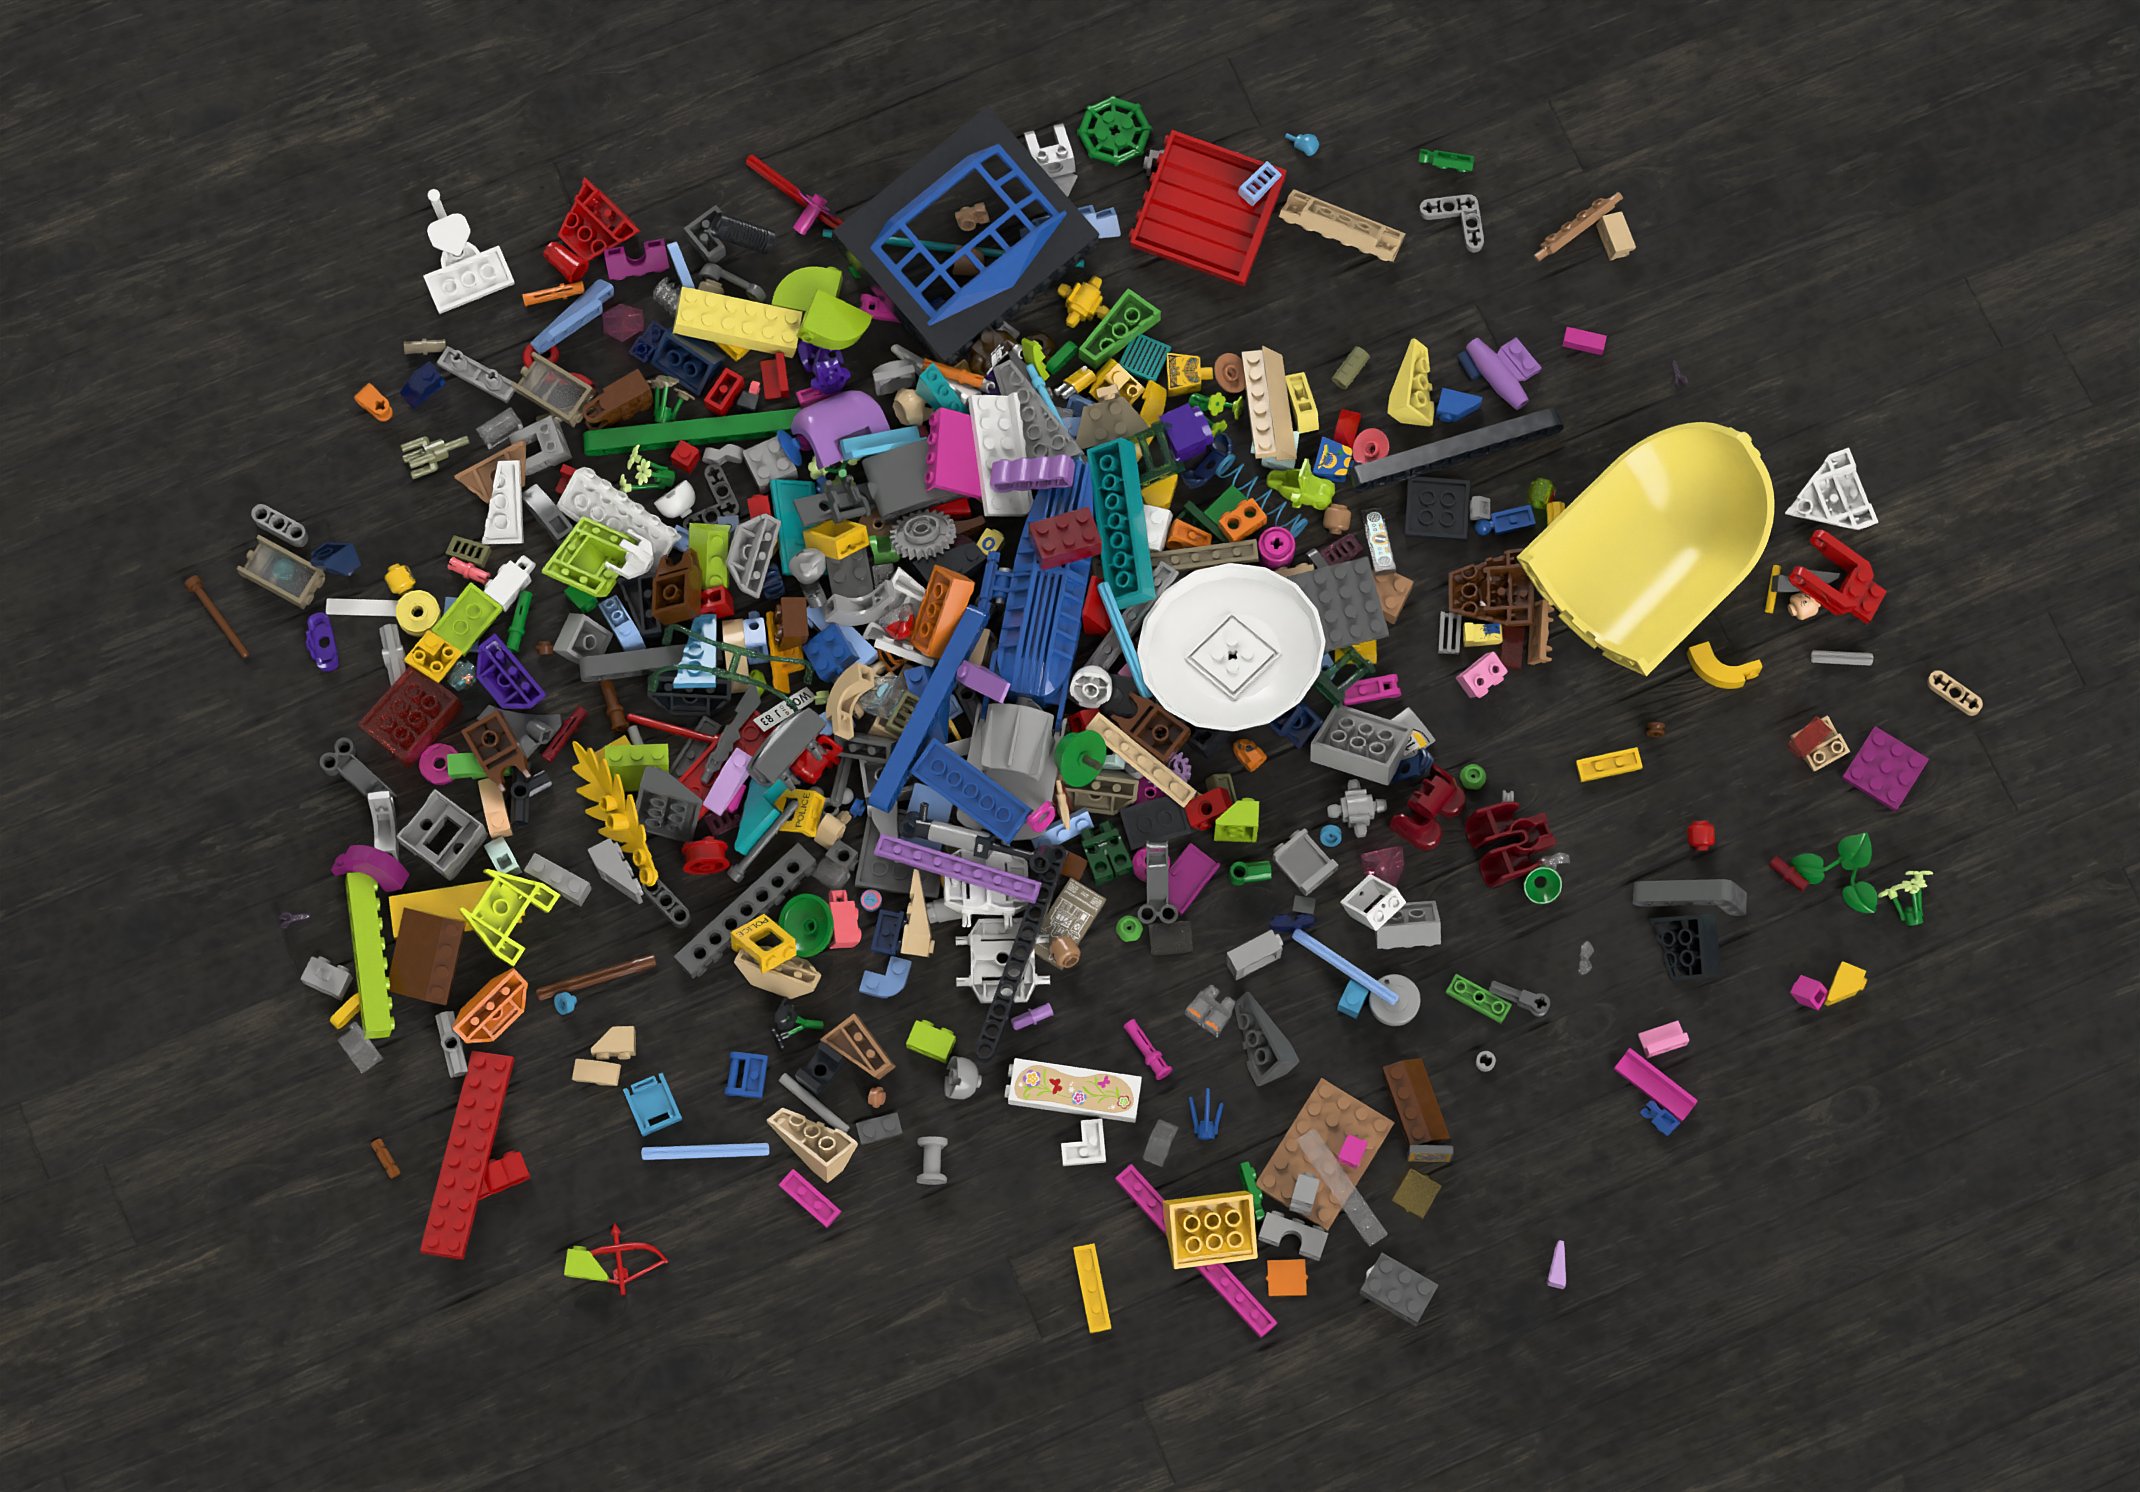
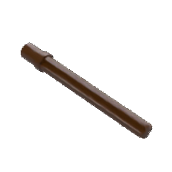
(635, 965)

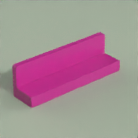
(1655, 1085)

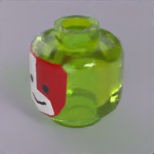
(1541, 493)

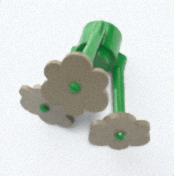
(662, 413)

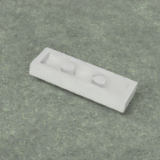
(904, 650)

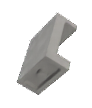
(1304, 862)

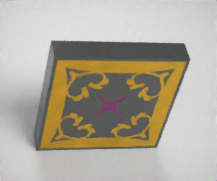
(1430, 1153)

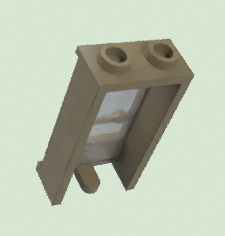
(554, 390)
(298, 588)

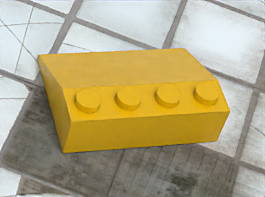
(1210, 1229)

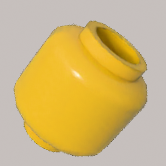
(400, 579)

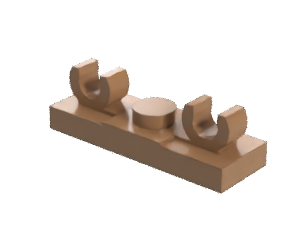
(1539, 634)

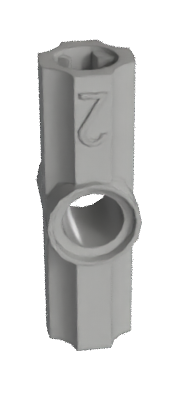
(392, 652)
(455, 1056)

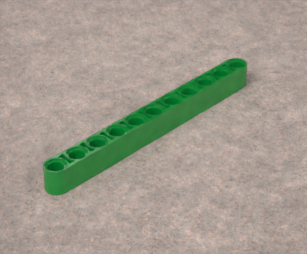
(691, 431)

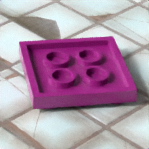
(1885, 768)

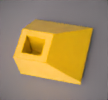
(1114, 374)
(433, 656)

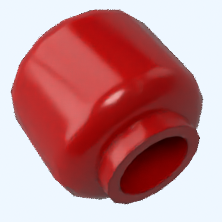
(1701, 835)

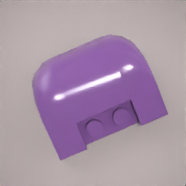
(835, 419)

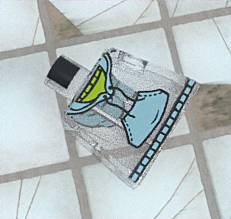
(883, 697)

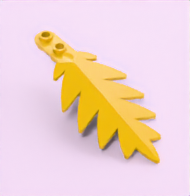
(618, 814)

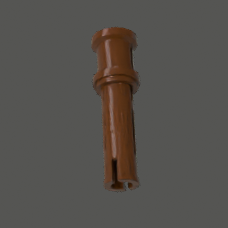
(613, 710)

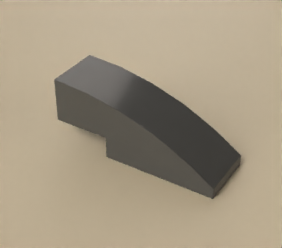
(1782, 584)

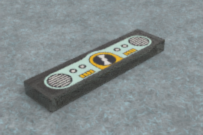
(1378, 541)

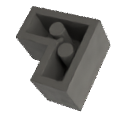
(700, 237)

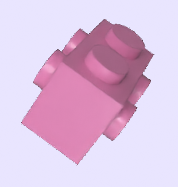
(1482, 675)

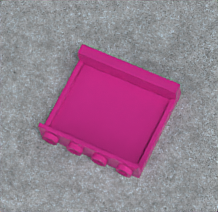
(952, 454)

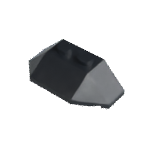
(690, 700)

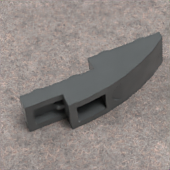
(547, 514)

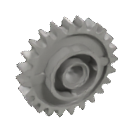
(923, 534)

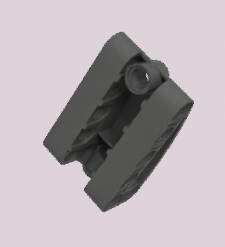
(899, 483)

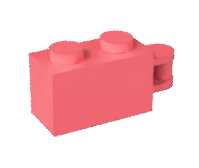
(845, 916)

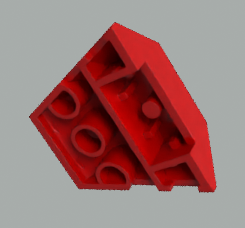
(595, 223)

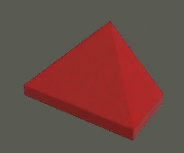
(1347, 428)

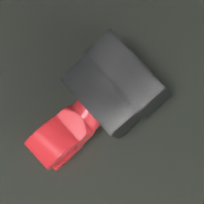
(749, 401)

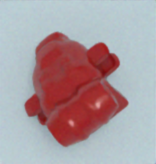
(809, 768)

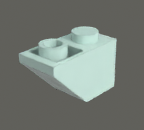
(502, 857)

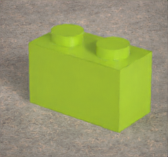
(931, 1041)

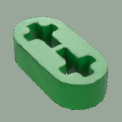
(1061, 357)

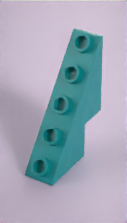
(937, 392)
(758, 814)

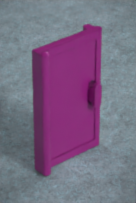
(1189, 876)

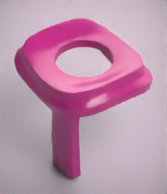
(1032, 820)

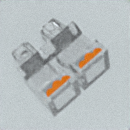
(1206, 1004)

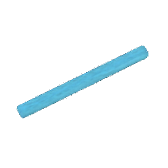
(1123, 638)

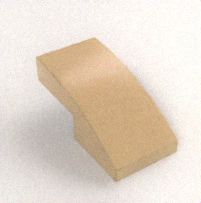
(596, 1072)

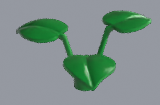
(1855, 854)

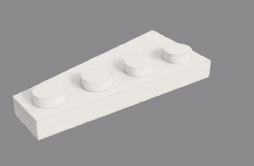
(505, 511)

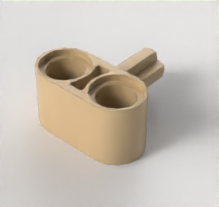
(831, 829)

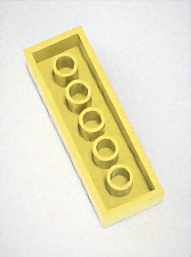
(737, 322)

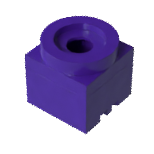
(1188, 433)

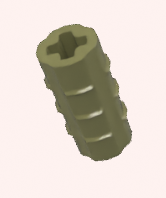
(1350, 367)

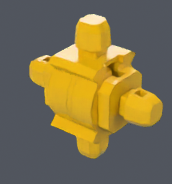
(1083, 301)

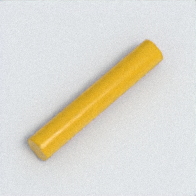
(1772, 595)

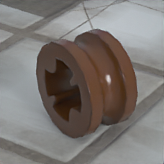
(1655, 729)

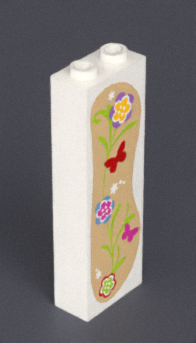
(1073, 1090)

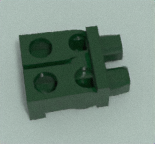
(1105, 846)

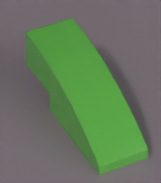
(466, 765)

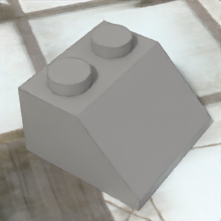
(581, 638)

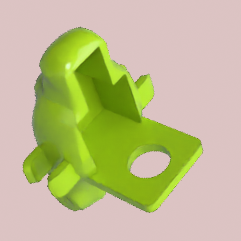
(1302, 487)

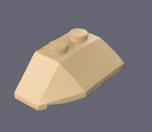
(788, 979)

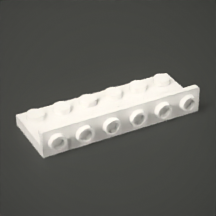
(997, 437)
(599, 501)

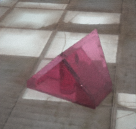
(623, 322)
(1384, 864)

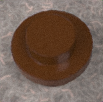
(544, 647)

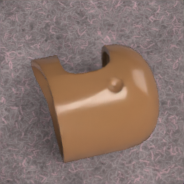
(964, 265)

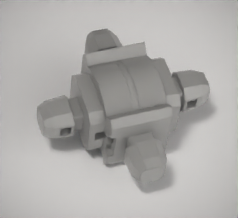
(1357, 808)

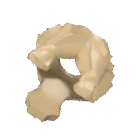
(910, 408)

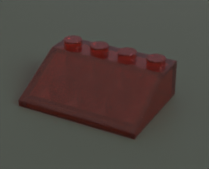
(410, 716)

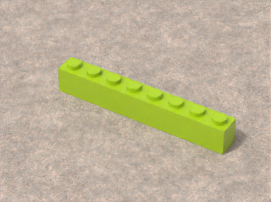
(368, 955)

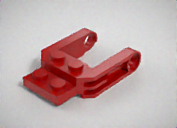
(1857, 593)

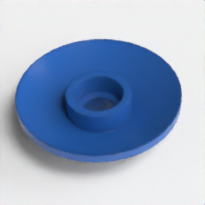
(790, 446)

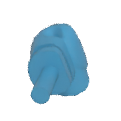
(1306, 143)

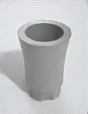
(940, 913)

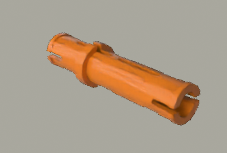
(562, 291)
(956, 374)

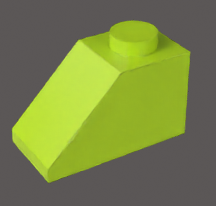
(583, 1265)

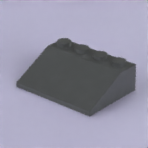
(667, 806)

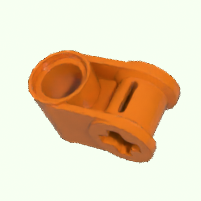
(372, 401)

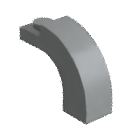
(859, 610)
(384, 822)

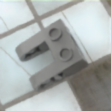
(1055, 159)
(551, 441)

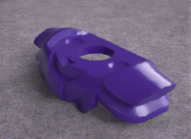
(321, 627)

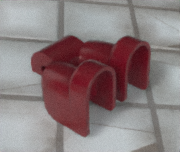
(1435, 797)
(1512, 860)

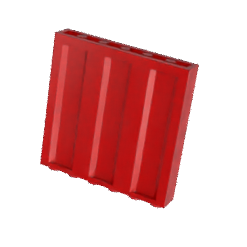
(1196, 209)

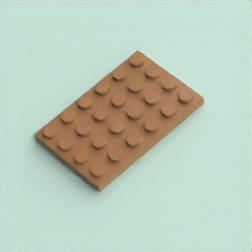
(1334, 1117)

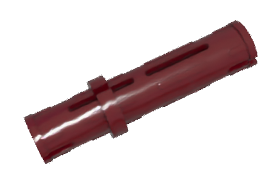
(550, 752)

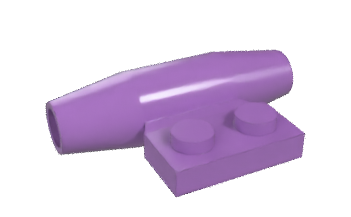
(1505, 369)

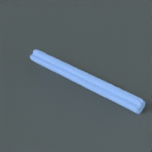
(1345, 966)
(705, 1151)

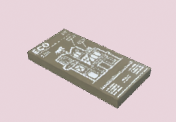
(1069, 916)

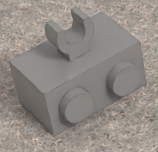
(327, 978)

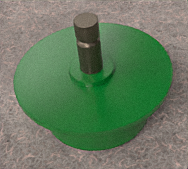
(1080, 757)

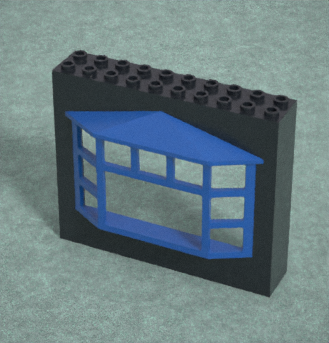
(997, 288)

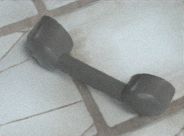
(714, 272)

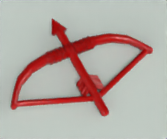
(621, 1272)

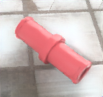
(468, 570)

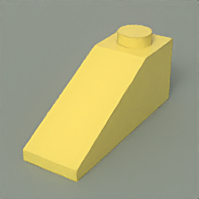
(1302, 403)

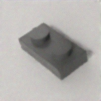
(879, 1128)

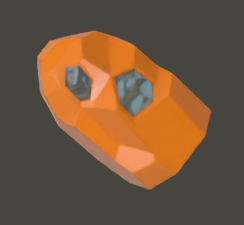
(1248, 754)

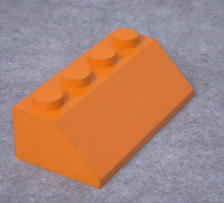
(940, 611)

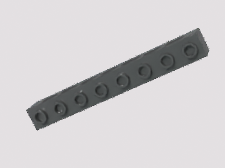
(764, 885)

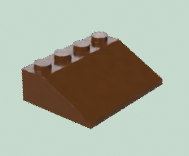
(426, 956)

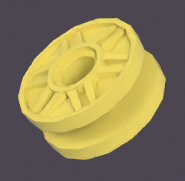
(416, 601)

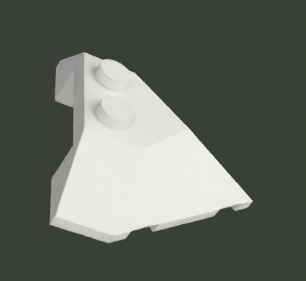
(1835, 495)

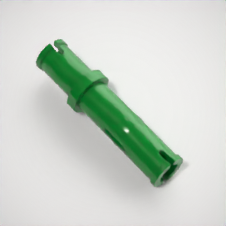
(517, 629)

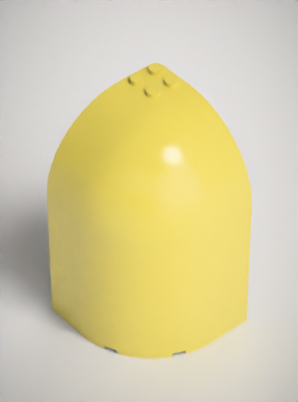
(1656, 541)

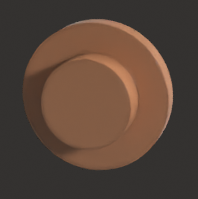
(876, 1097)

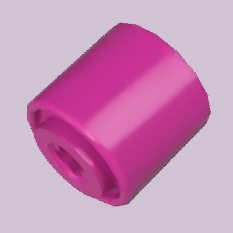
(1280, 557)

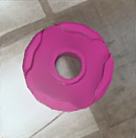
(427, 762)

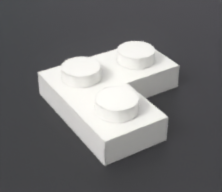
(1091, 1148)

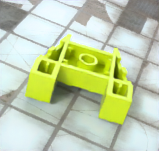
(502, 908)

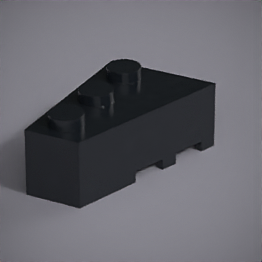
(639, 598)

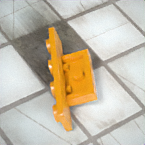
(781, 669)

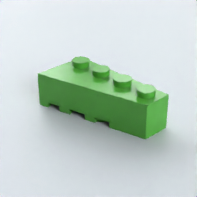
(1119, 327)

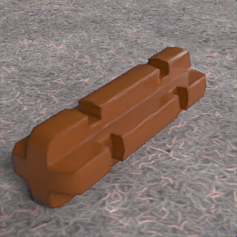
(385, 1158)

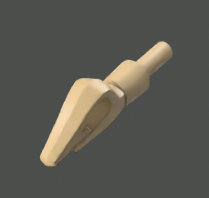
(1062, 805)

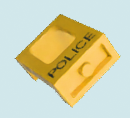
(806, 815)
(748, 934)

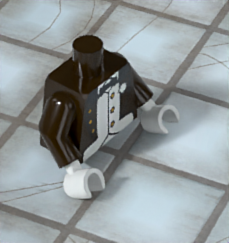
(989, 352)

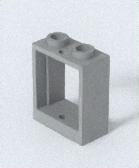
(1254, 954)

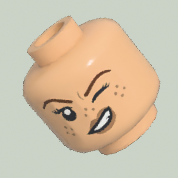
(1803, 606)

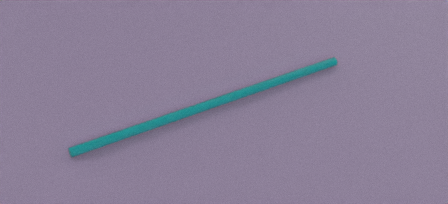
(938, 246)

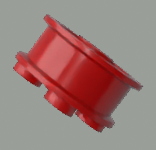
(705, 856)

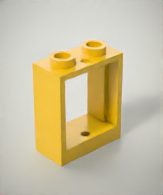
(835, 538)

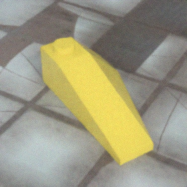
(1410, 394)

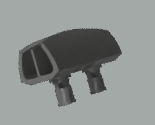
(785, 746)

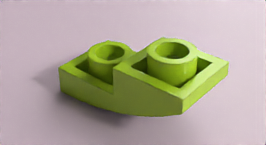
(1033, 355)

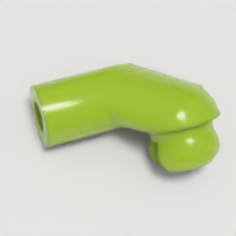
(757, 675)

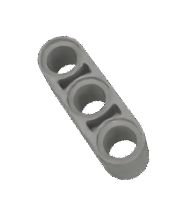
(273, 518)

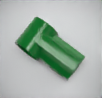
(1252, 872)

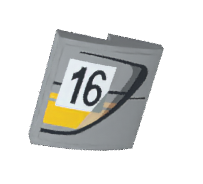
(1420, 735)

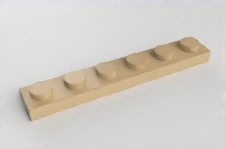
(1142, 760)

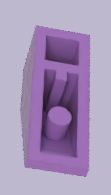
(982, 680)

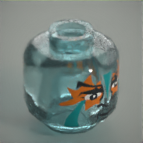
(462, 675)

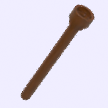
(194, 585)

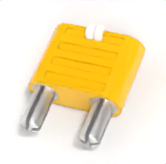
(1076, 382)

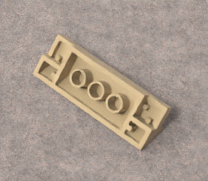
(1342, 225)
(1268, 405)

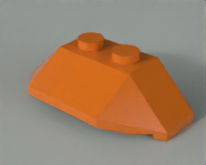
(492, 1008)

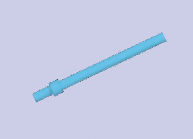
(1039, 385)

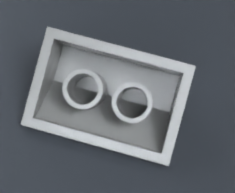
(1411, 926)

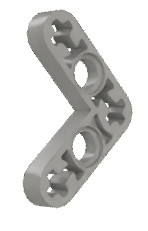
(1465, 213)

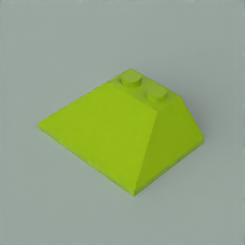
(583, 558)

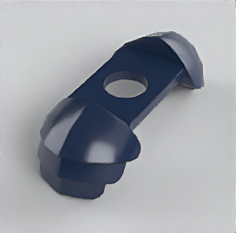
(1220, 449)
(1419, 765)

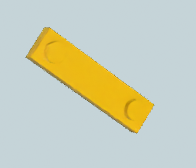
(1092, 1288)

